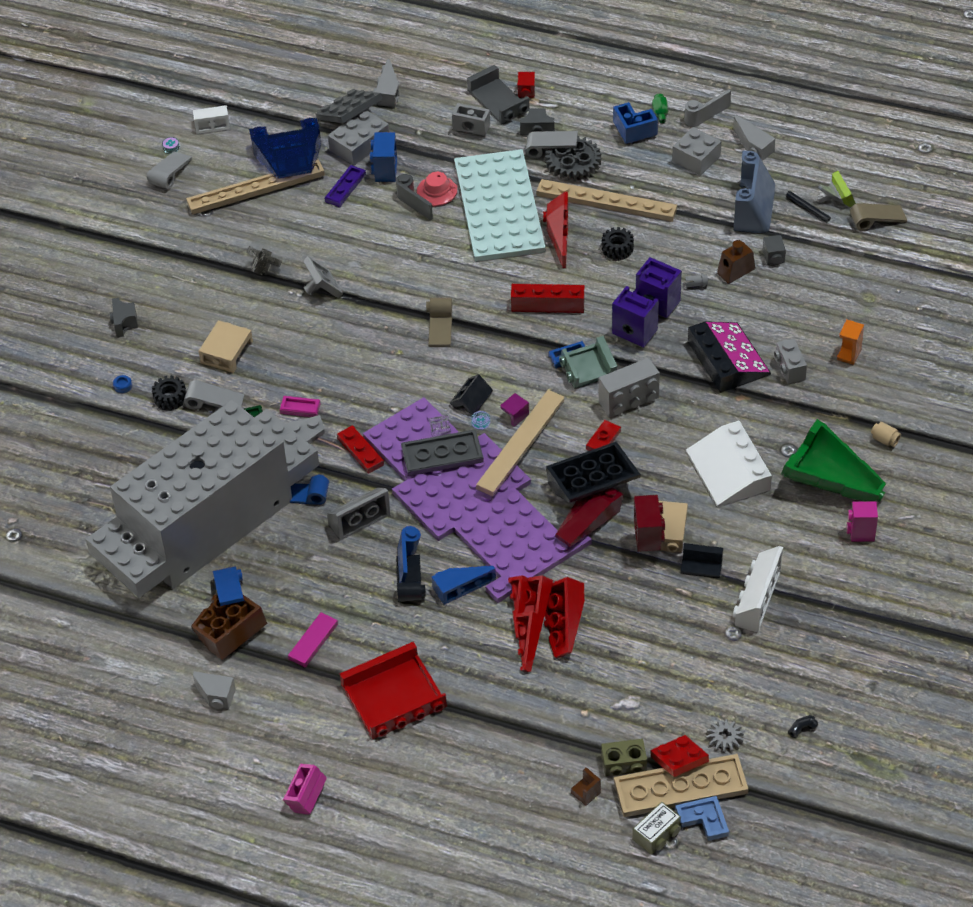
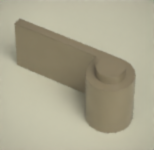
(865, 214)
(440, 321)

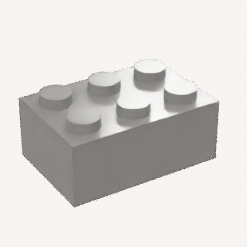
(354, 137)
(628, 387)

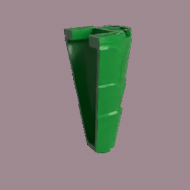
(833, 467)

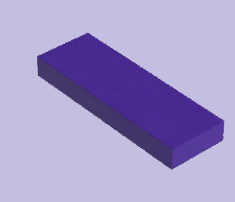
(345, 186)

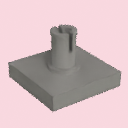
(321, 278)

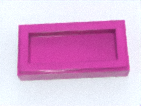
(300, 406)

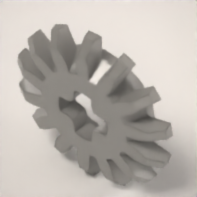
(730, 741)

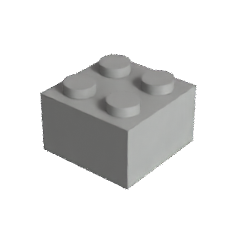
(696, 151)

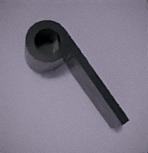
(411, 589)

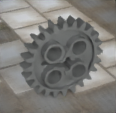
(574, 161)

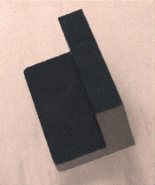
(472, 394)
(702, 560)

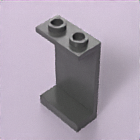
(496, 96)

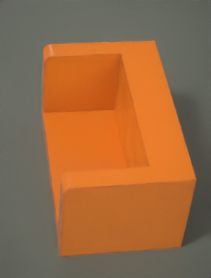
(852, 341)

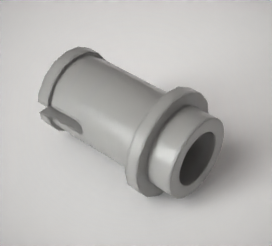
(698, 280)

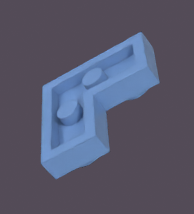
(706, 812)

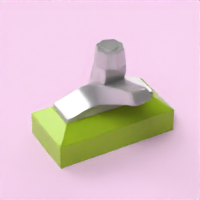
(836, 190)

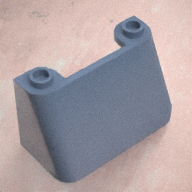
(755, 203)

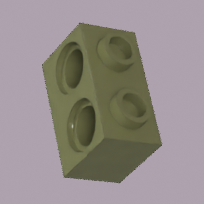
(623, 753)

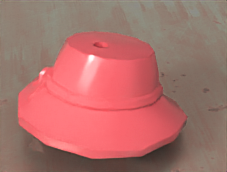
(437, 189)

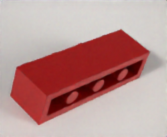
(547, 298)

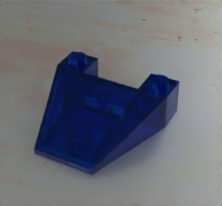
(290, 151)

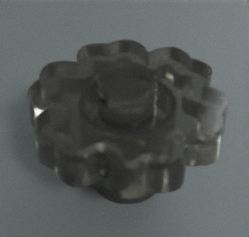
(262, 260)

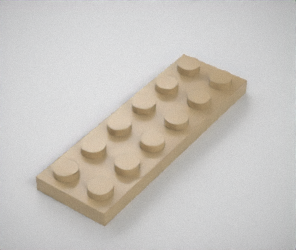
(645, 790)

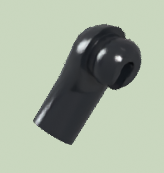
(801, 723)

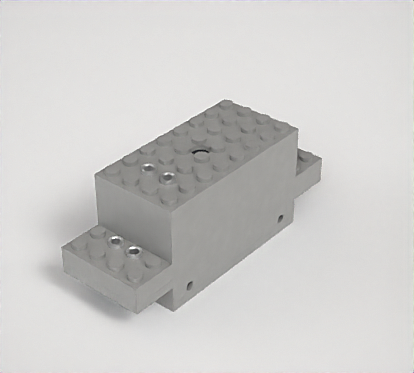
(200, 497)

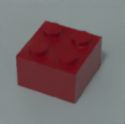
(648, 523)

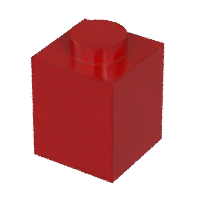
(526, 84)

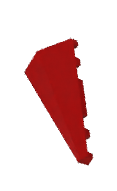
(530, 605)

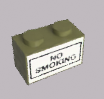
(657, 828)

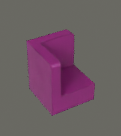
(517, 408)

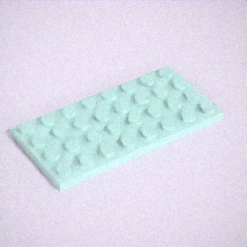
(499, 205)

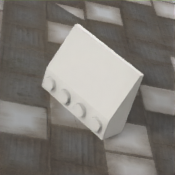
(730, 465)

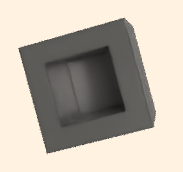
(774, 249)

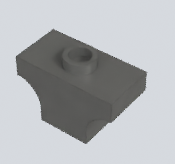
(536, 121)
(123, 316)

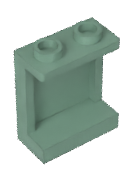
(588, 363)

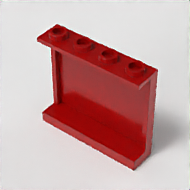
(392, 691)

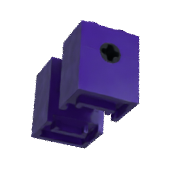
(655, 294)

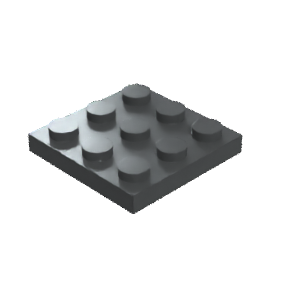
(348, 106)

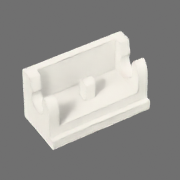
(211, 119)

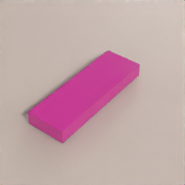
(312, 639)

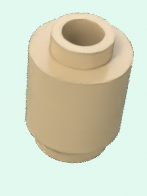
(885, 434)

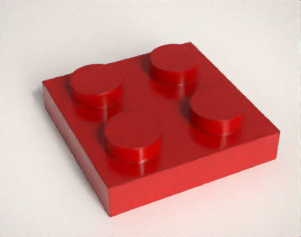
(679, 755)

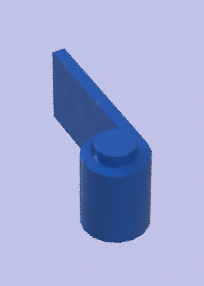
(312, 493)
(407, 546)
(228, 585)

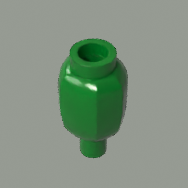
(660, 107)

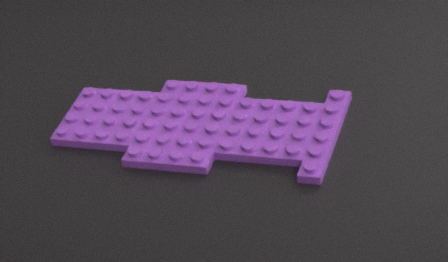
(498, 529)

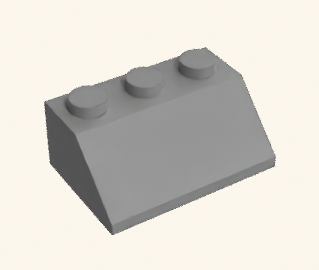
(359, 513)

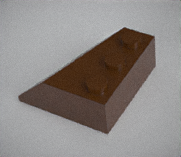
(229, 625)

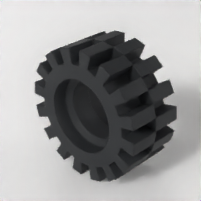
(617, 251)
(165, 385)

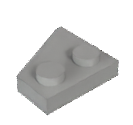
(308, 428)

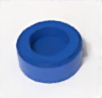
(122, 384)

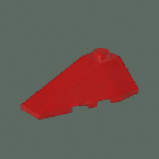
(557, 225)
(564, 614)

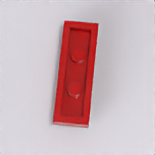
(360, 449)

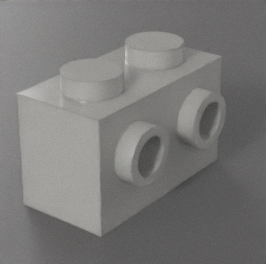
(790, 361)

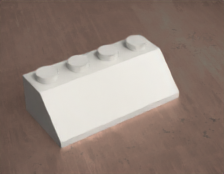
(758, 589)

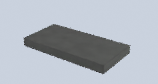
(442, 452)

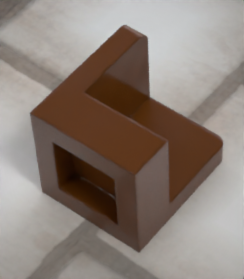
(587, 788)

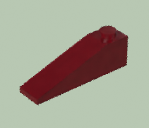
(588, 515)

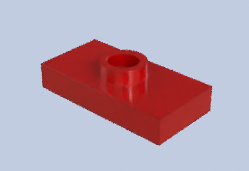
(604, 435)

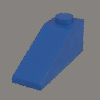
(460, 581)

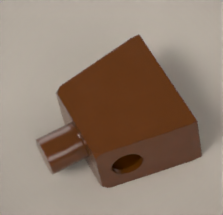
(736, 262)

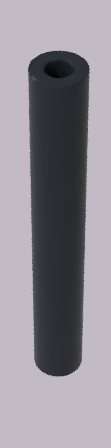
(808, 206)

